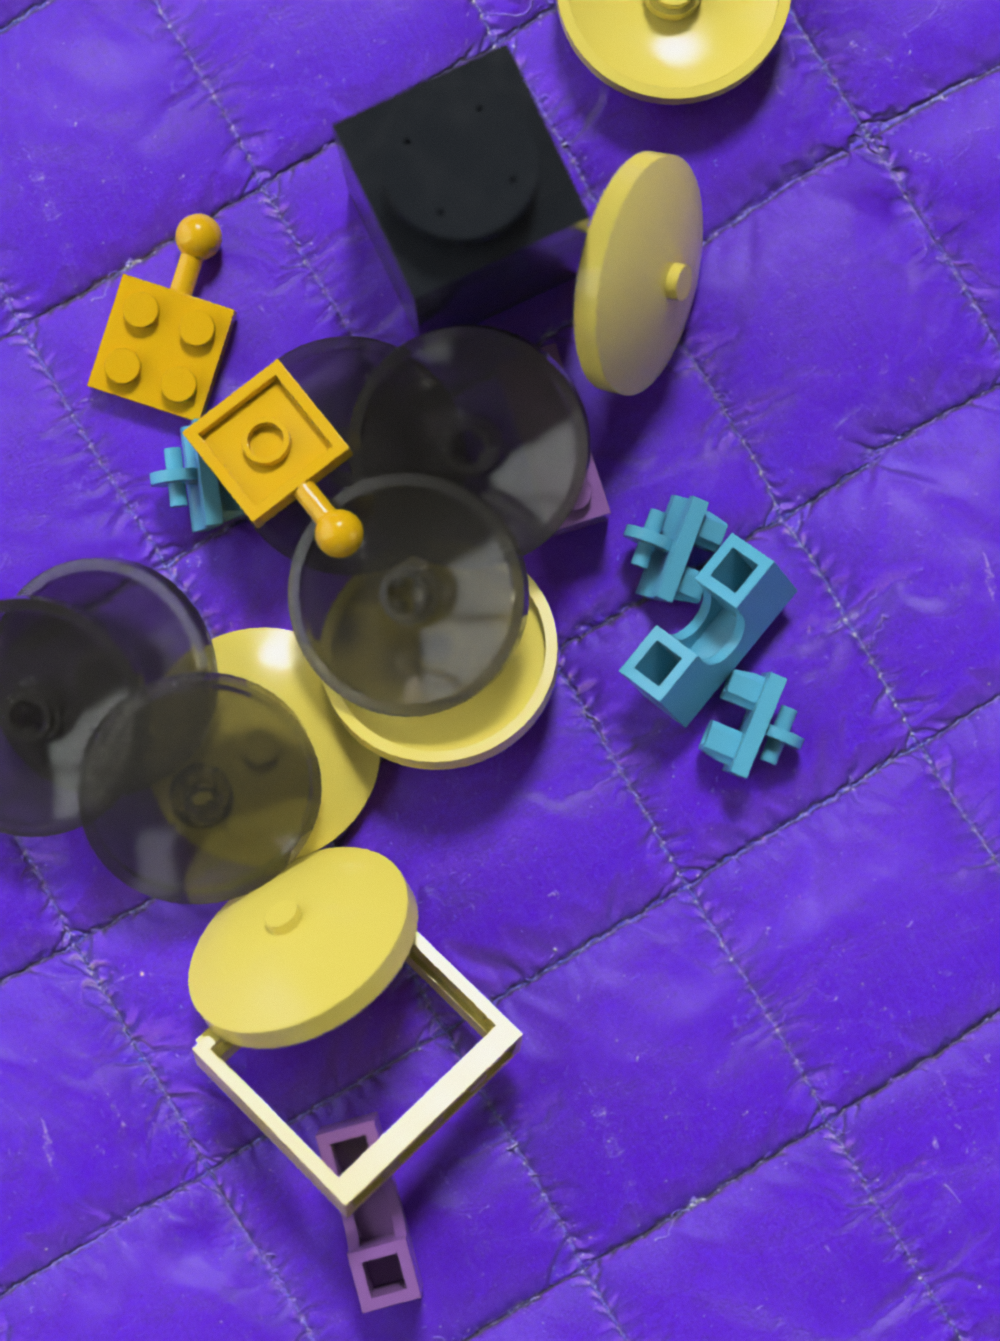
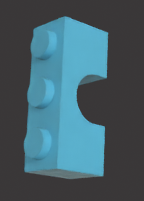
(738, 604)

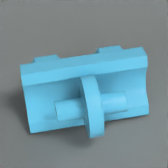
(208, 501)
(666, 547)
(739, 747)

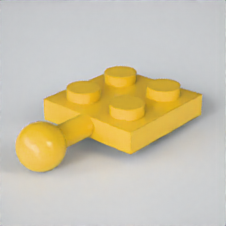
(163, 341)
(272, 449)

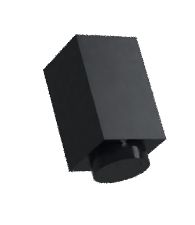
(464, 193)

